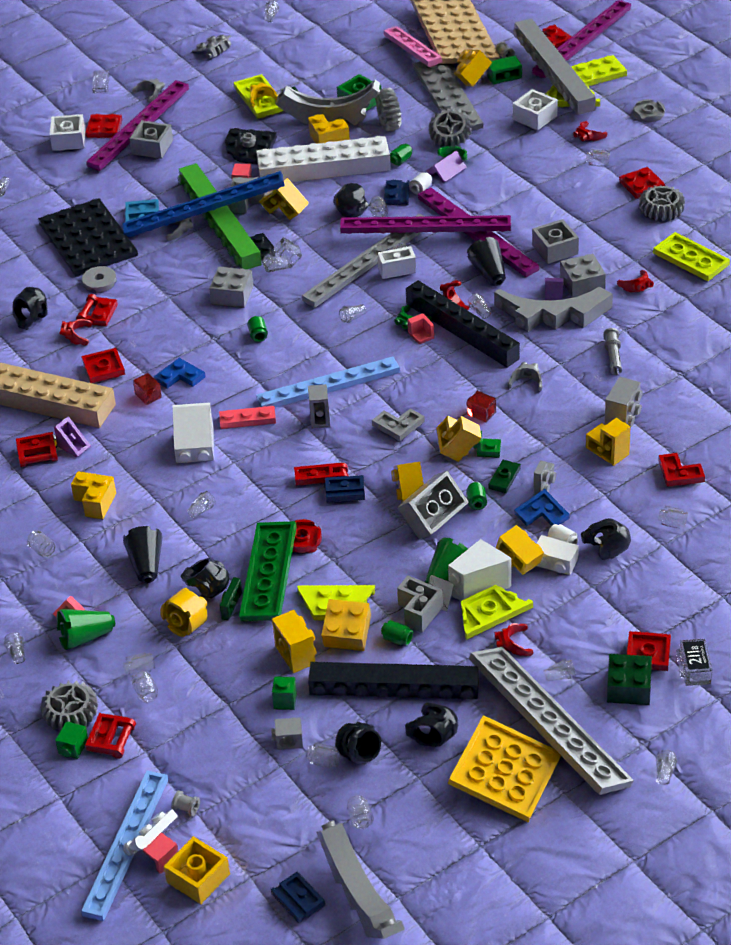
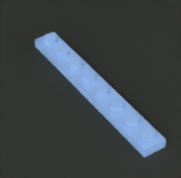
(334, 382)
(117, 861)

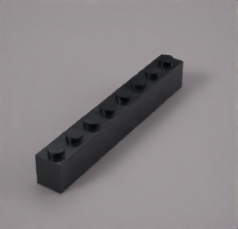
(463, 324)
(393, 680)

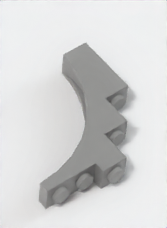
(349, 107)
(554, 313)

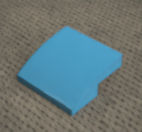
(140, 208)

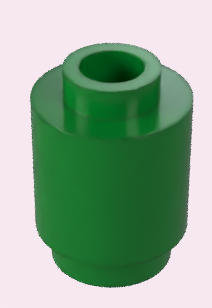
(400, 154)
(257, 328)
(476, 496)
(397, 633)

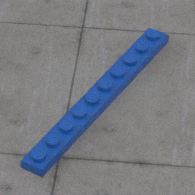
(203, 204)

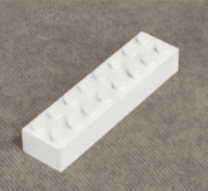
(326, 159)

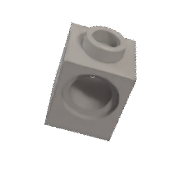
(287, 733)

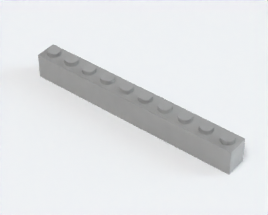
(554, 66)

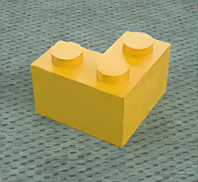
(471, 66)
(325, 131)
(286, 198)
(457, 437)
(610, 441)
(408, 479)
(94, 492)
(521, 548)

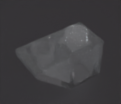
(282, 256)

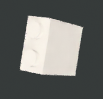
(193, 433)
(478, 570)

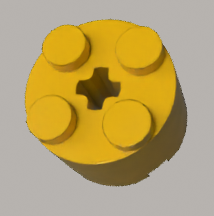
(184, 612)

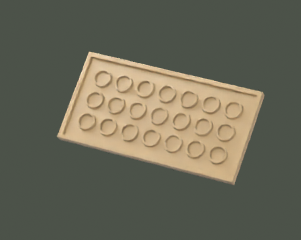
(453, 28)

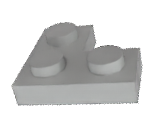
(398, 427)
(544, 476)

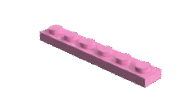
(413, 46)

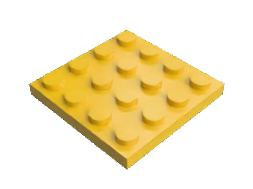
(505, 768)

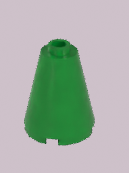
(444, 554)
(82, 626)

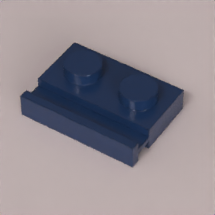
(396, 192)
(345, 488)
(298, 897)

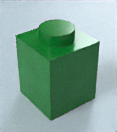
(284, 693)
(71, 740)

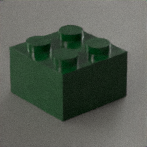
(629, 679)

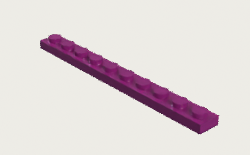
(589, 32)
(149, 113)
(425, 224)
(510, 254)

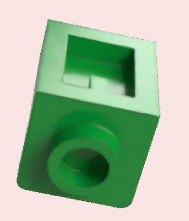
(488, 447)

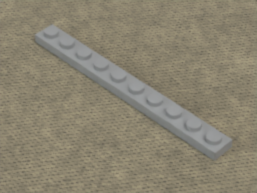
(354, 268)

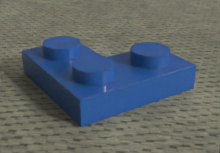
(178, 371)
(542, 505)

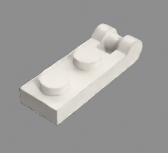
(149, 832)

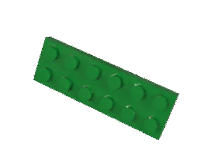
(268, 571)

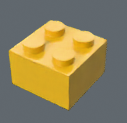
(346, 625)
(294, 640)
(197, 870)

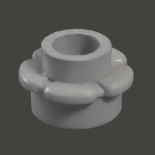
(248, 140)

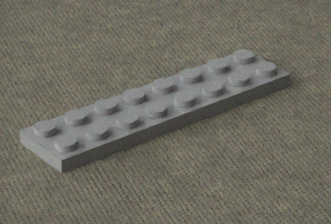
(446, 91)

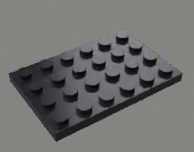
(87, 236)

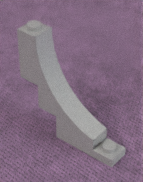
(372, 910)

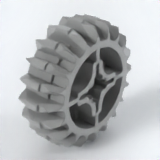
(388, 109)
(459, 124)
(661, 203)
(69, 703)

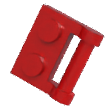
(103, 311)
(36, 444)
(104, 731)

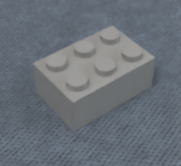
(432, 504)

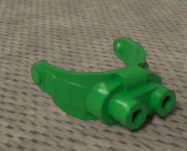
(446, 151)
(402, 317)

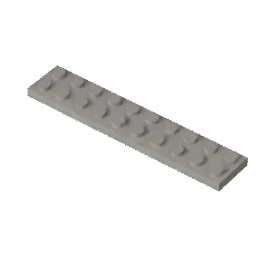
(551, 721)

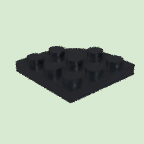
(248, 155)

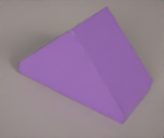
(553, 289)
(70, 438)

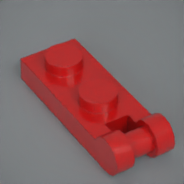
(317, 473)

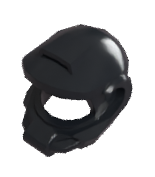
(350, 200)
(36, 303)
(614, 541)
(208, 576)
(442, 724)
(358, 742)

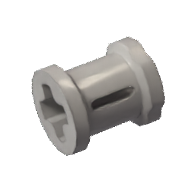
(503, 50)
(185, 803)

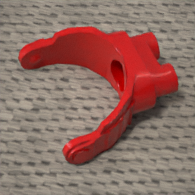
(585, 134)
(636, 285)
(449, 292)
(67, 330)
(504, 639)

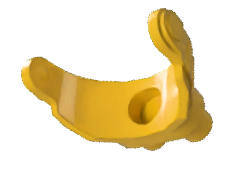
(261, 90)

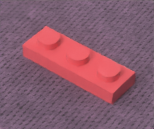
(247, 417)

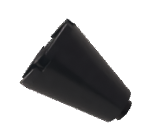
(488, 260)
(144, 551)

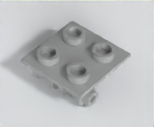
(214, 46)

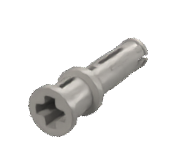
(613, 345)

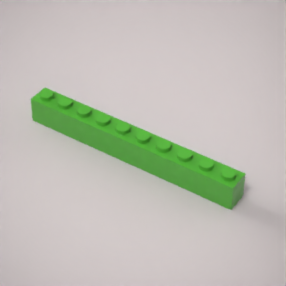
(221, 219)

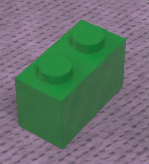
(504, 70)

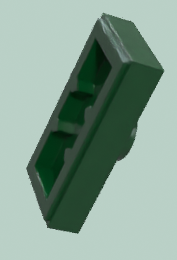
(504, 476)
(230, 598)

